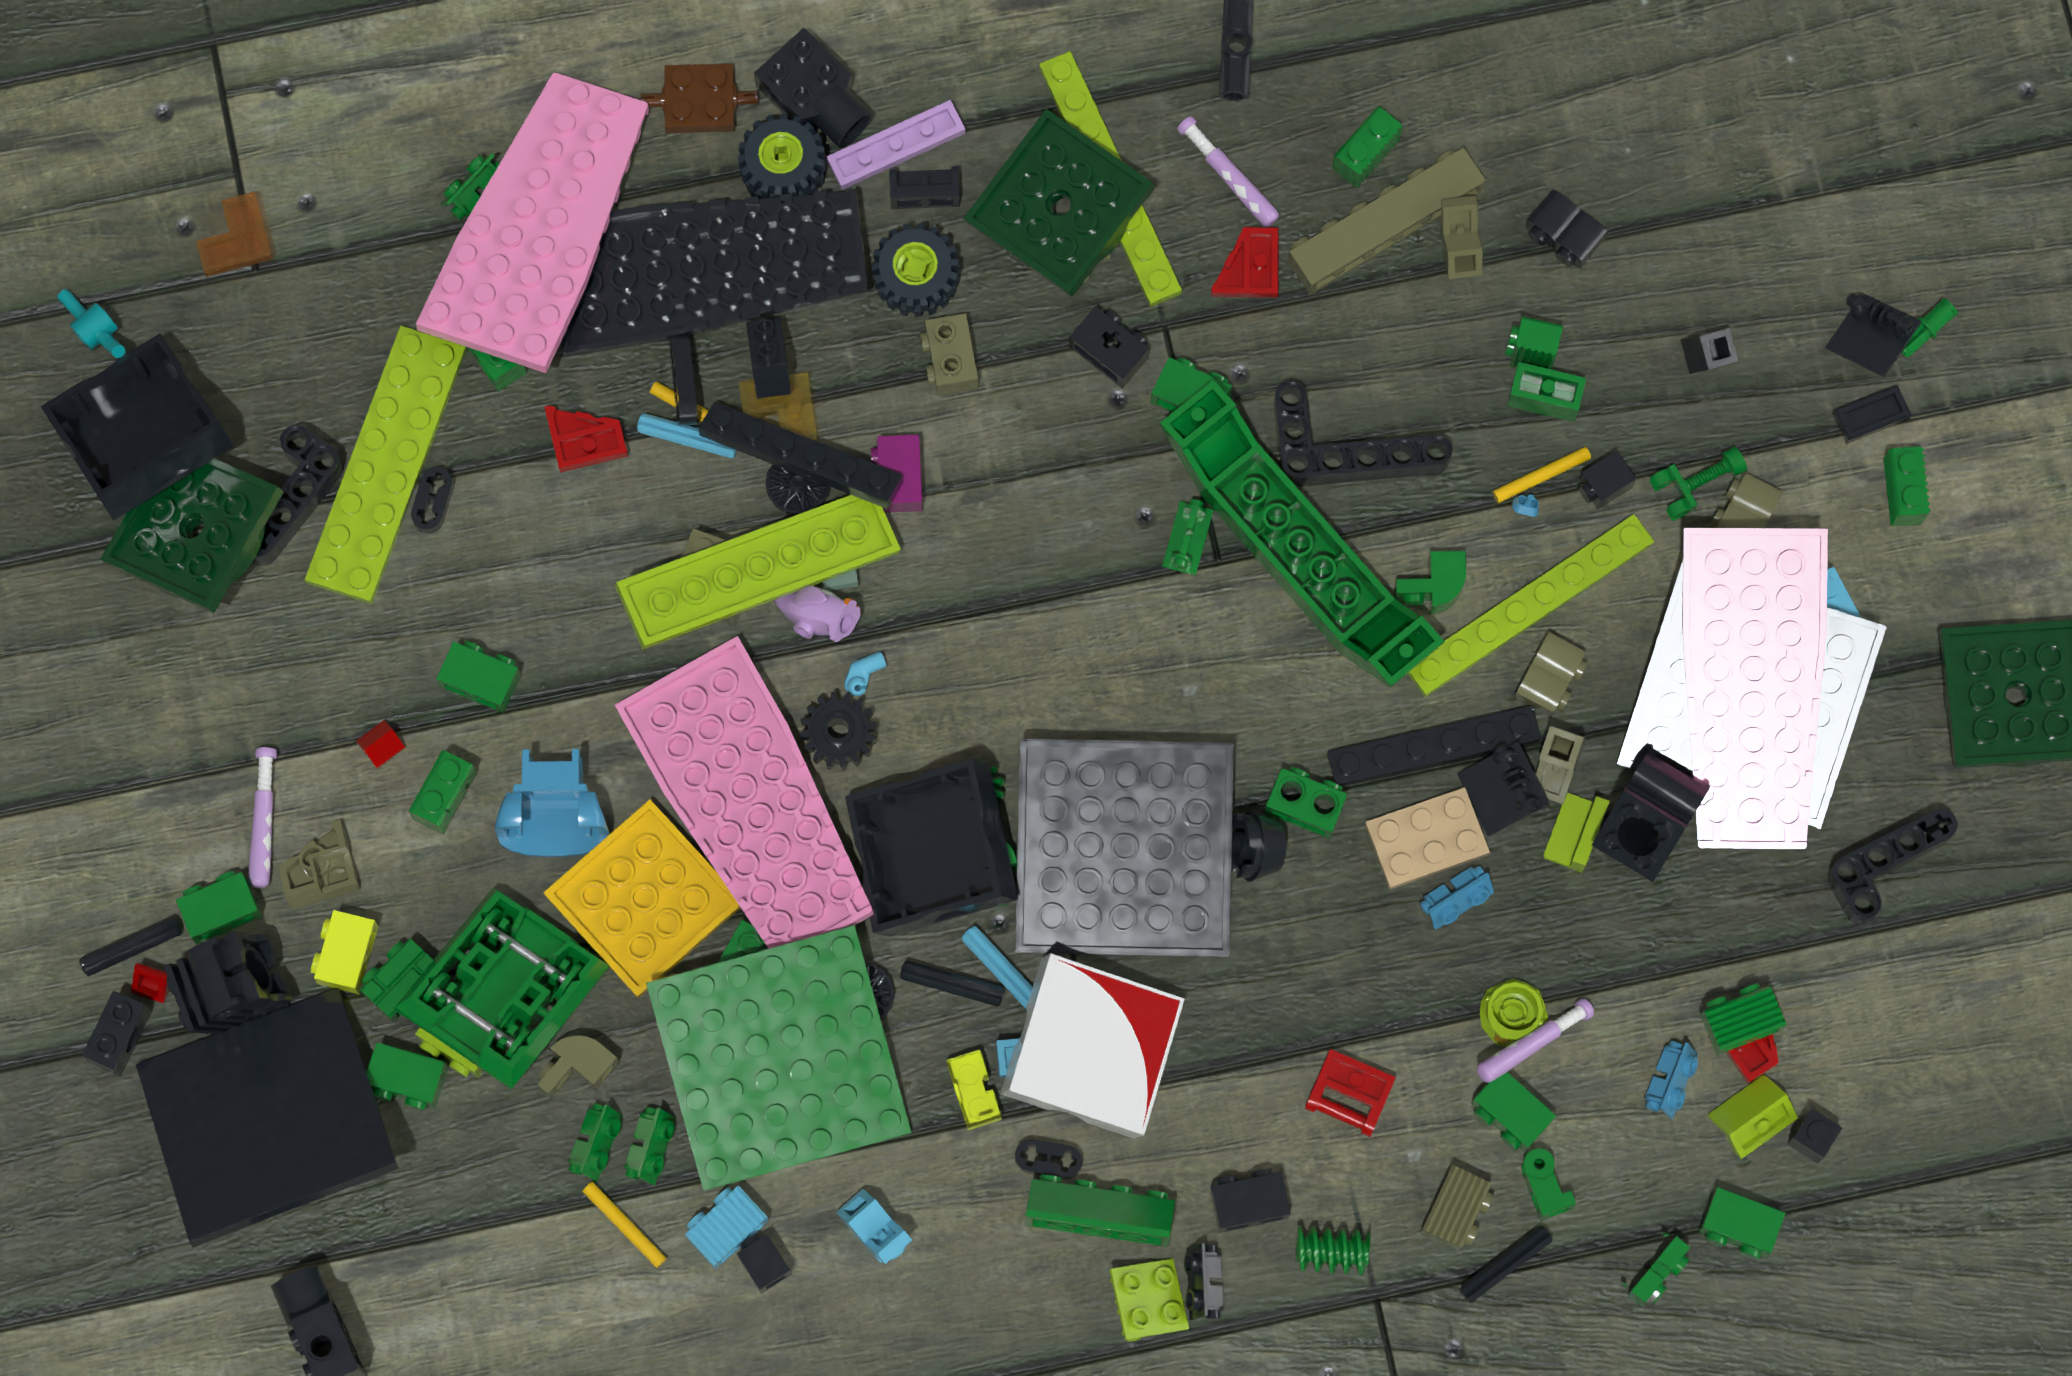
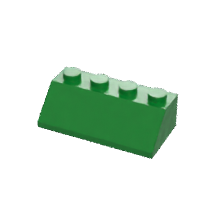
(1099, 1212)

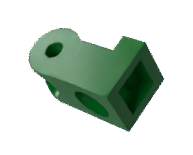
(1543, 1185)

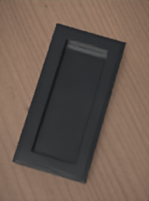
(1872, 414)

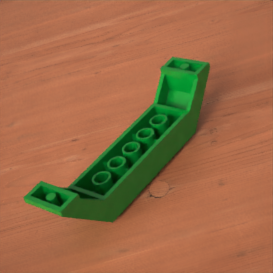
(1295, 540)

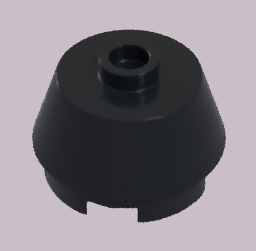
(1257, 845)

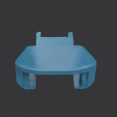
(554, 812)

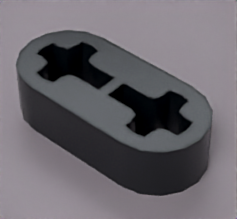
(424, 498)
(1048, 1150)

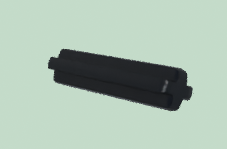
(130, 946)
(952, 983)
(1506, 1264)

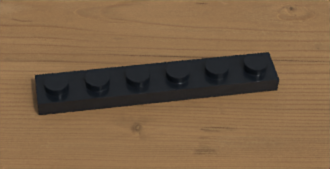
(800, 455)
(1433, 746)

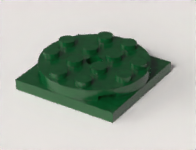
(1052, 166)
(157, 539)
(1978, 672)

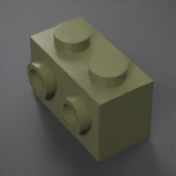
(950, 354)

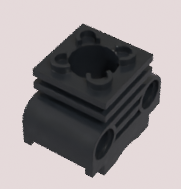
(1664, 799)
(227, 983)

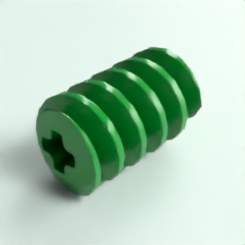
(1332, 1250)

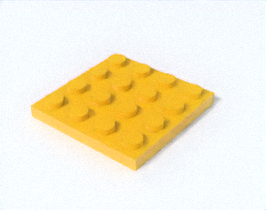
(643, 898)

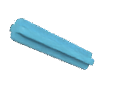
(680, 434)
(998, 965)

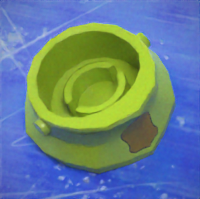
(1511, 1011)

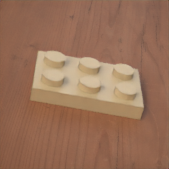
(1427, 838)

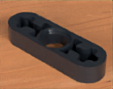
(683, 380)

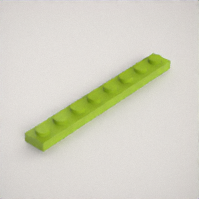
(1139, 239)
(1531, 604)

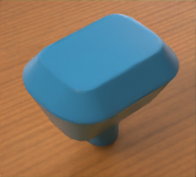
(1526, 505)

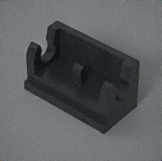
(924, 188)

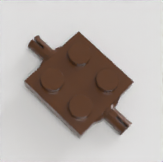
(699, 98)

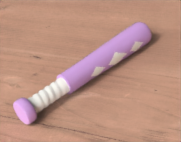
(1233, 177)
(262, 821)
(1526, 1046)

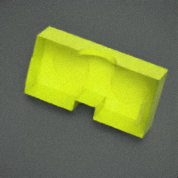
(977, 1104)

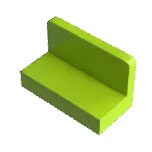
(1575, 831)
(1753, 1115)

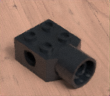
(813, 85)
(315, 1322)

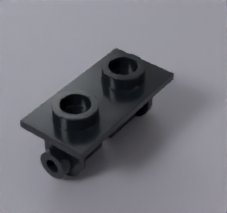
(1201, 1298)

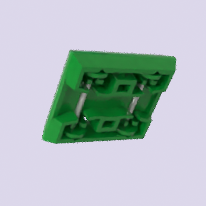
(502, 989)

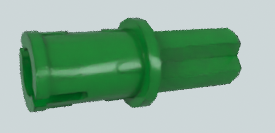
(1930, 325)

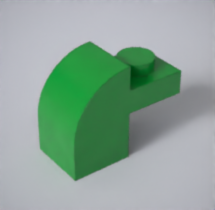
(1443, 584)

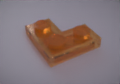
(243, 244)

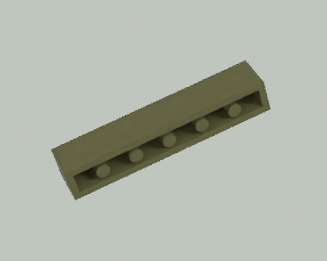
(1384, 221)

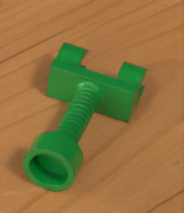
(1731, 462)

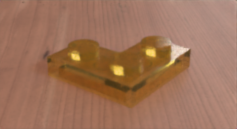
(794, 409)

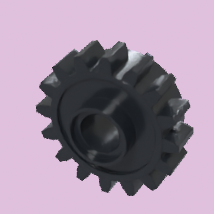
(833, 713)

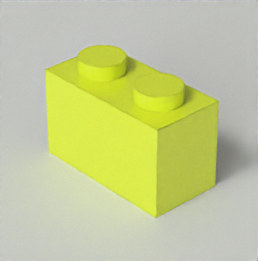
(344, 951)

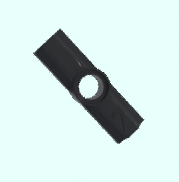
(1236, 66)

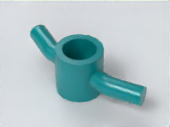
(92, 325)

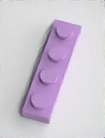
(896, 145)

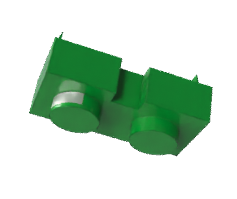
(1650, 1285)

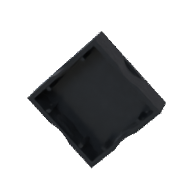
(137, 426)
(931, 847)

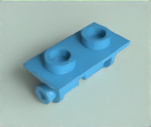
(1471, 890)
(1679, 1064)

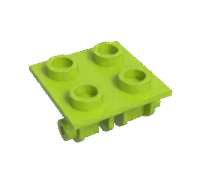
(1148, 1299)

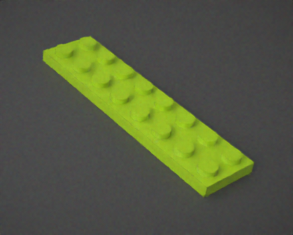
(385, 465)
(755, 569)

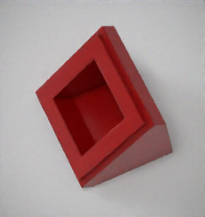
(380, 744)
(150, 982)

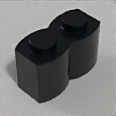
(1565, 229)

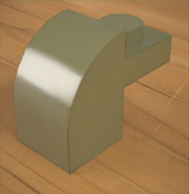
(1460, 237)
(1558, 762)
(577, 1055)

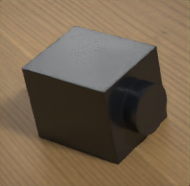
(1709, 351)
(1606, 480)
(1814, 1136)
(763, 1262)

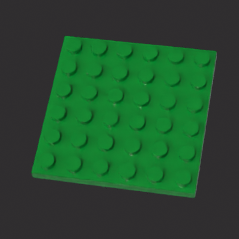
(778, 1057)

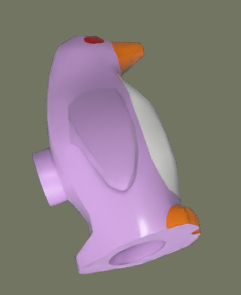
(819, 613)

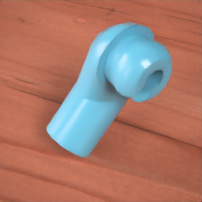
(860, 671)

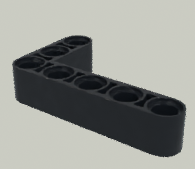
(1347, 453)

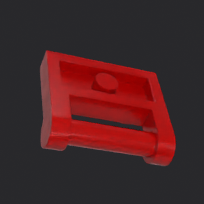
(1353, 1081)

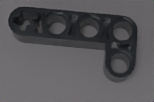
(305, 474)
(1894, 856)

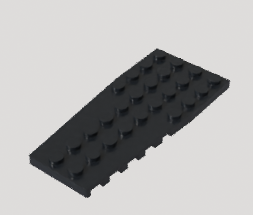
(716, 266)

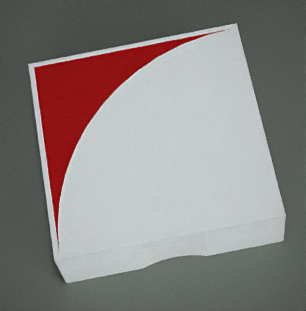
(1093, 1046)

